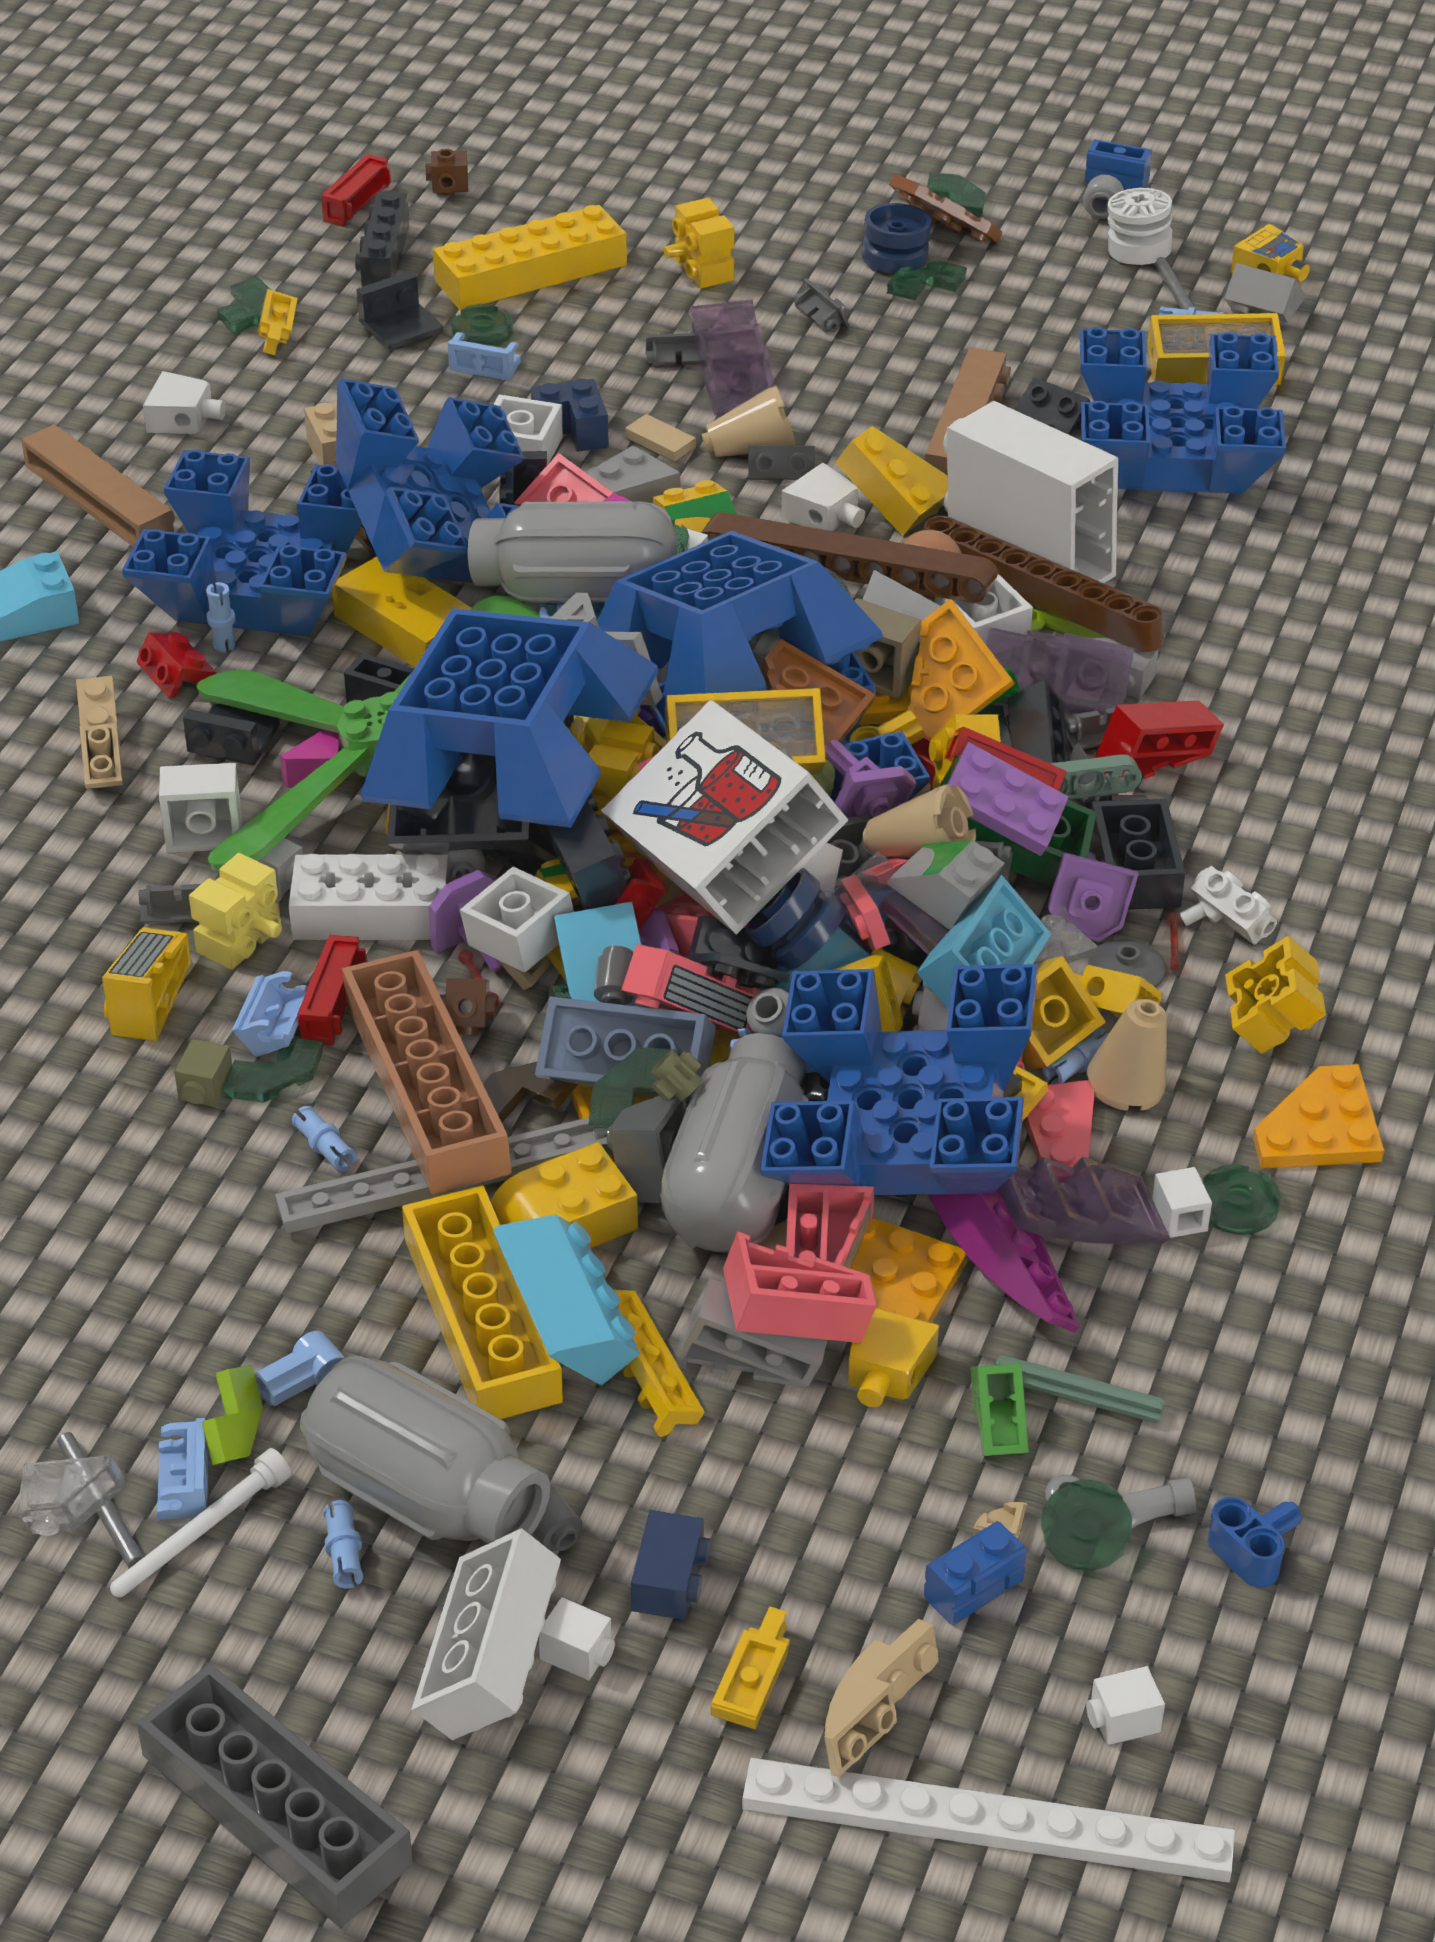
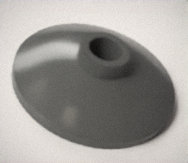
(1131, 958)

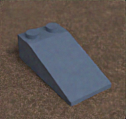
(590, 1038)

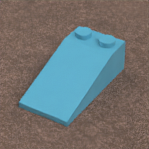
(36, 597)
(992, 932)
(585, 936)

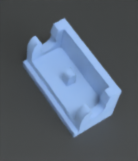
(482, 359)
(269, 1014)
(183, 1471)

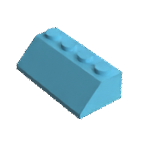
(568, 1295)

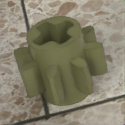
(676, 1075)

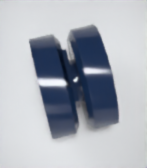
(896, 237)
(797, 920)

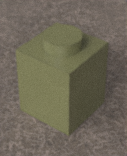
(203, 1072)

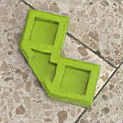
(234, 1434)

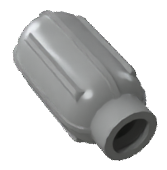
(568, 548)
(715, 1163)
(421, 1453)

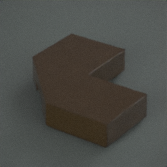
(511, 1085)

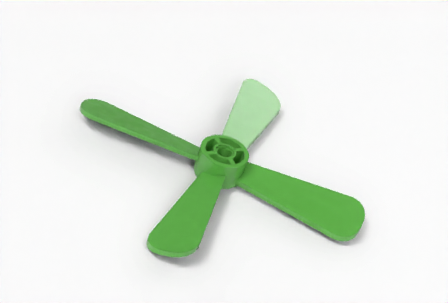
(357, 724)

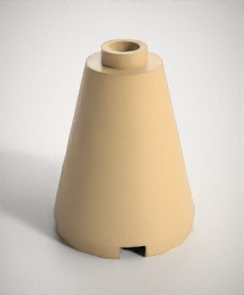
(751, 423)
(927, 819)
(1132, 1058)

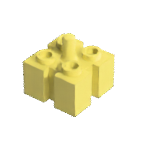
(235, 911)

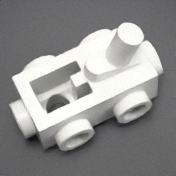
(1224, 899)

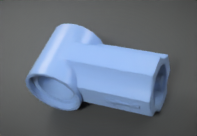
(306, 1366)

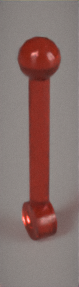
(1174, 919)
(466, 957)

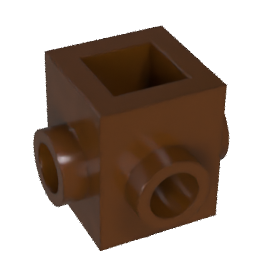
(448, 171)
(476, 991)

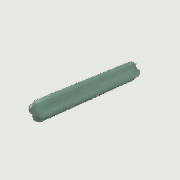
(1088, 1391)

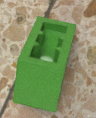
(1000, 1408)

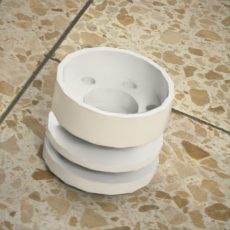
(1139, 226)

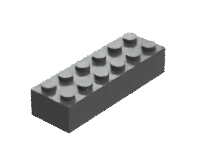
(275, 1794)

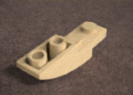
(99, 732)
(867, 1693)

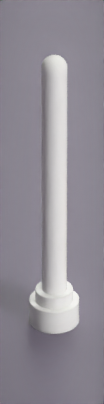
(268, 1471)

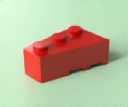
(1161, 734)

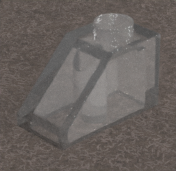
(66, 1492)

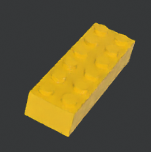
(529, 256)
(480, 1304)

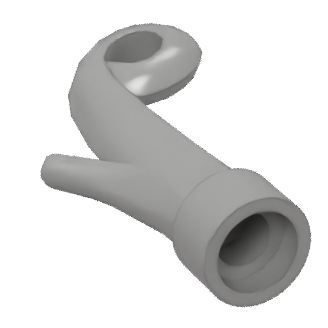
(1148, 1504)

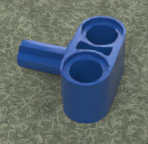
(1251, 1542)

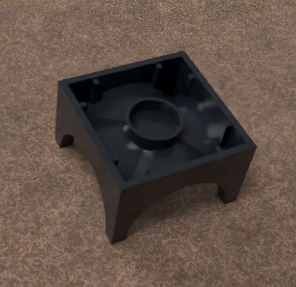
(467, 817)

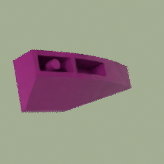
(1005, 1254)

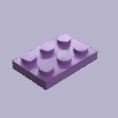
(1008, 799)

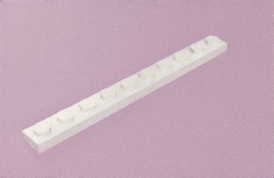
(990, 1820)

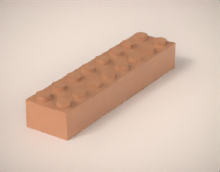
(426, 1073)

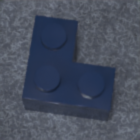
(582, 411)

